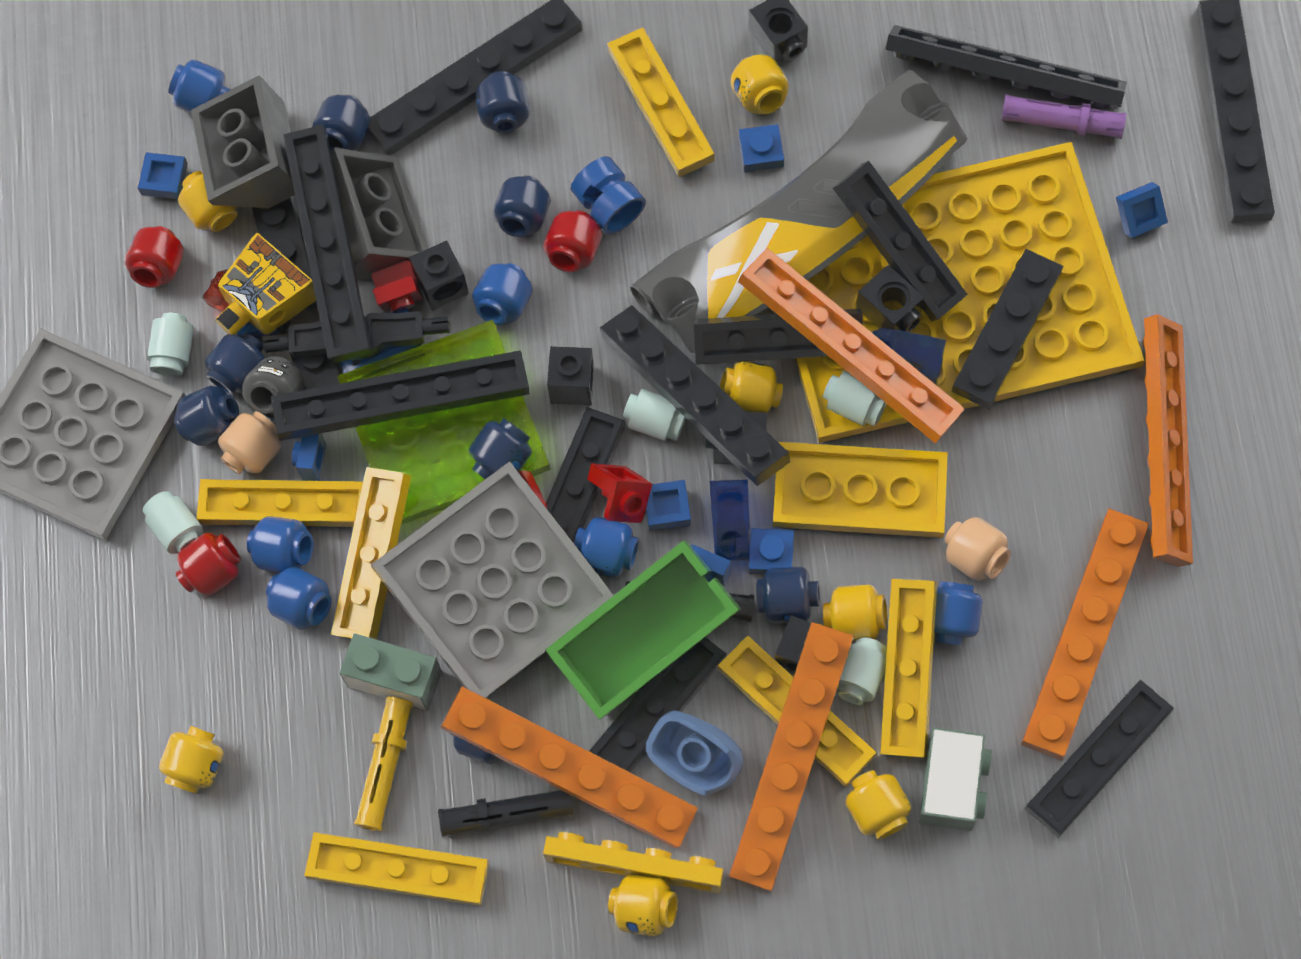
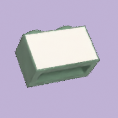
(390, 671)
(953, 779)

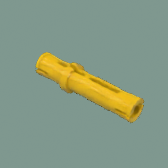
(387, 748)

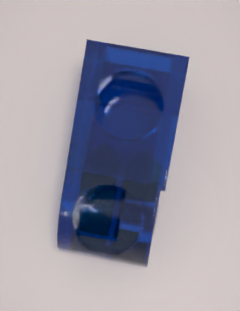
(920, 351)
(730, 518)

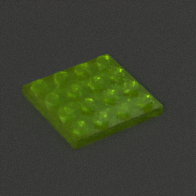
(437, 444)

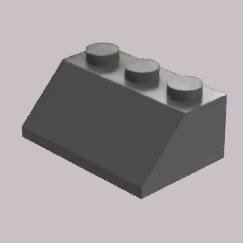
(244, 146)
(376, 211)

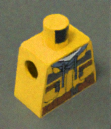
(263, 289)

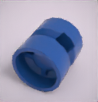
(611, 198)

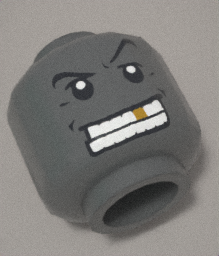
(270, 378)

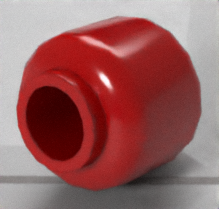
(572, 241)
(154, 256)
(208, 564)

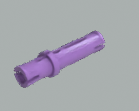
(1063, 116)

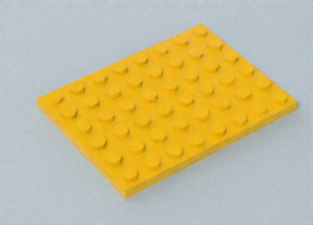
(980, 227)

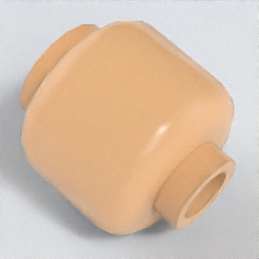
(249, 443)
(977, 548)

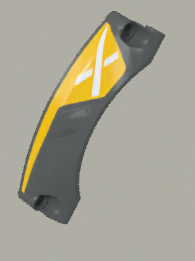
(806, 223)

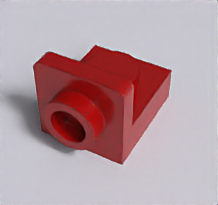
(625, 491)

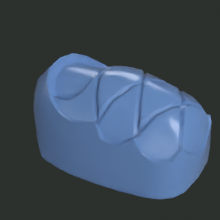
(694, 753)

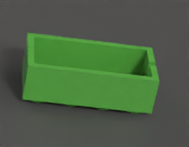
(642, 629)

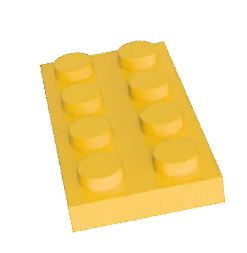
(861, 490)

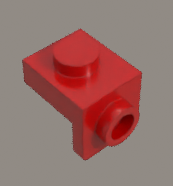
(396, 287)

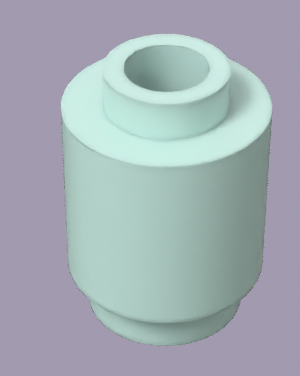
(170, 344)
(853, 400)
(653, 416)
(171, 521)
(863, 671)

